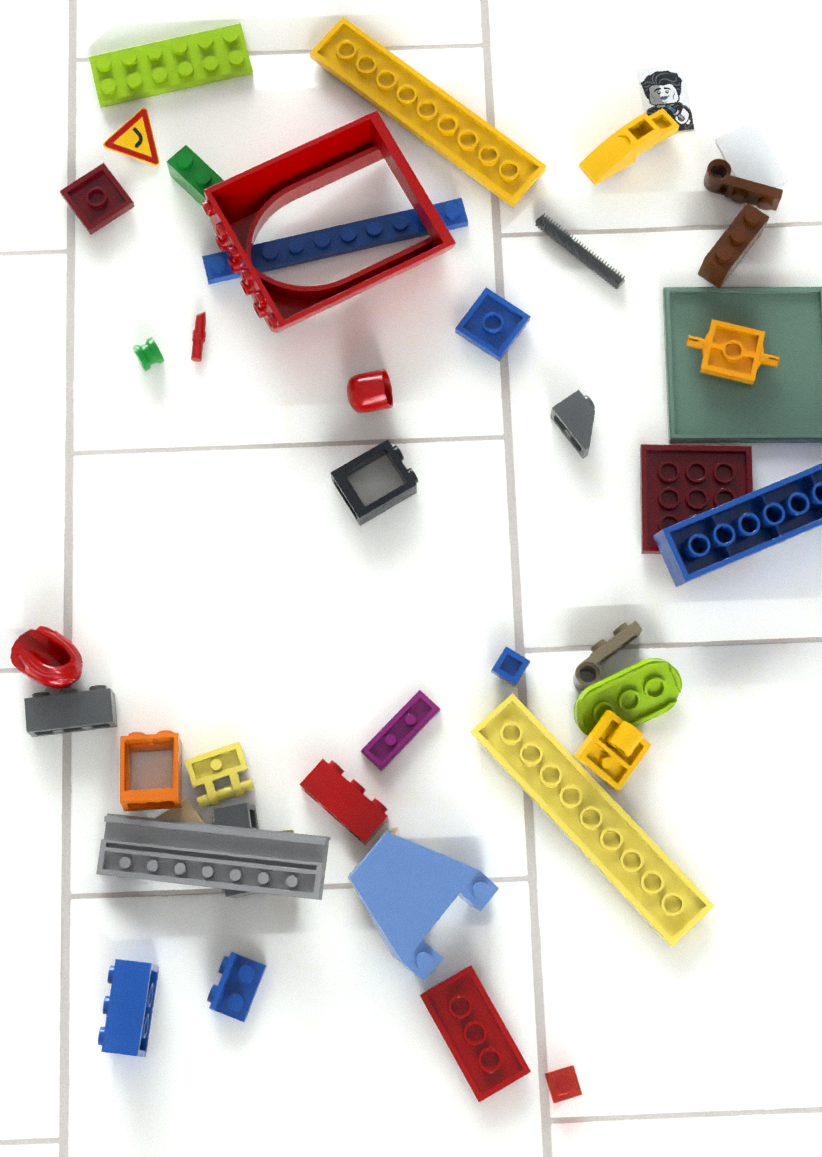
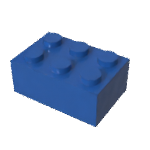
(129, 1008)

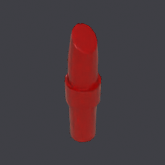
(198, 337)

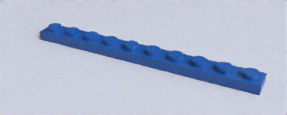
(336, 240)

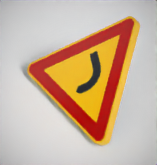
(135, 139)

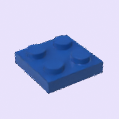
(492, 324)

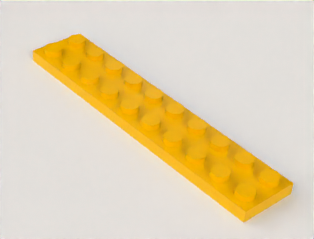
(428, 112)

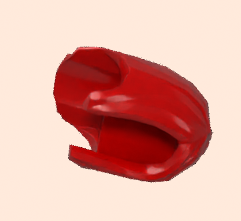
(47, 658)

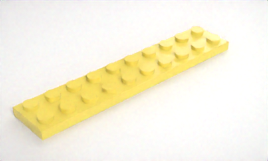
(592, 820)

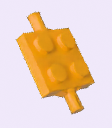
(732, 352)

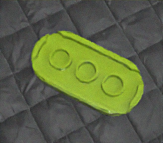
(632, 694)

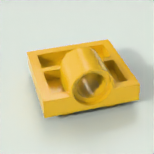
(613, 750)

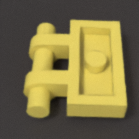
(215, 766)

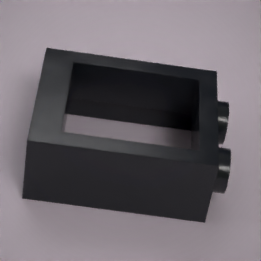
(351, 498)

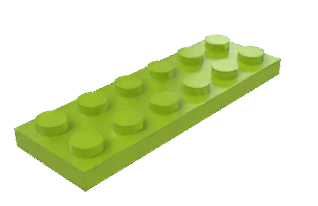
(170, 65)

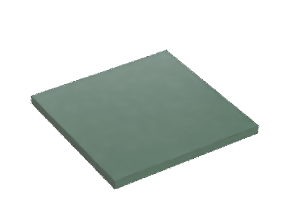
(782, 402)

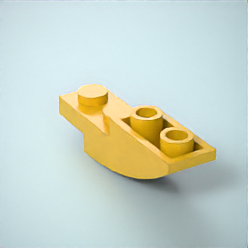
(626, 143)

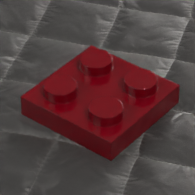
(97, 198)

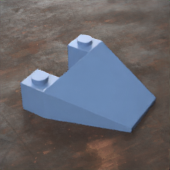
(409, 891)

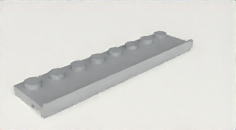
(214, 856)

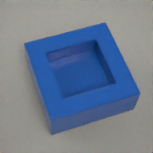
(510, 666)

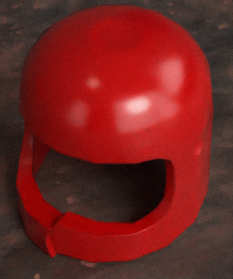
(370, 391)

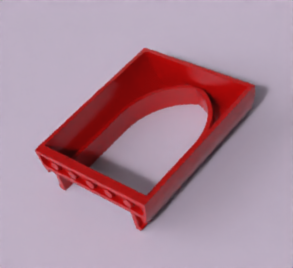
(250, 198)

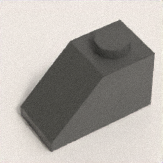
(575, 420)

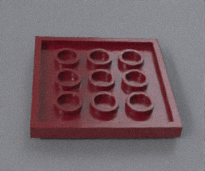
(687, 482)

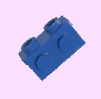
(236, 987)

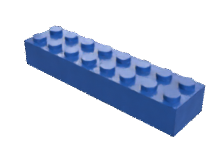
(742, 526)

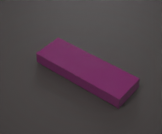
(400, 730)

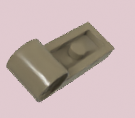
(603, 651)

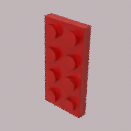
(475, 1033)

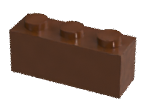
(733, 245)

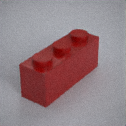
(345, 800)

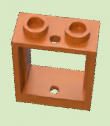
(150, 798)

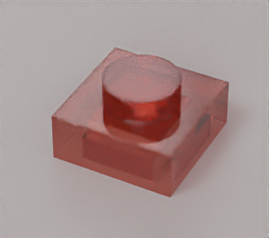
(563, 1084)

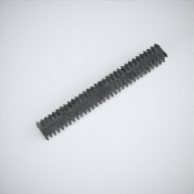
(580, 251)

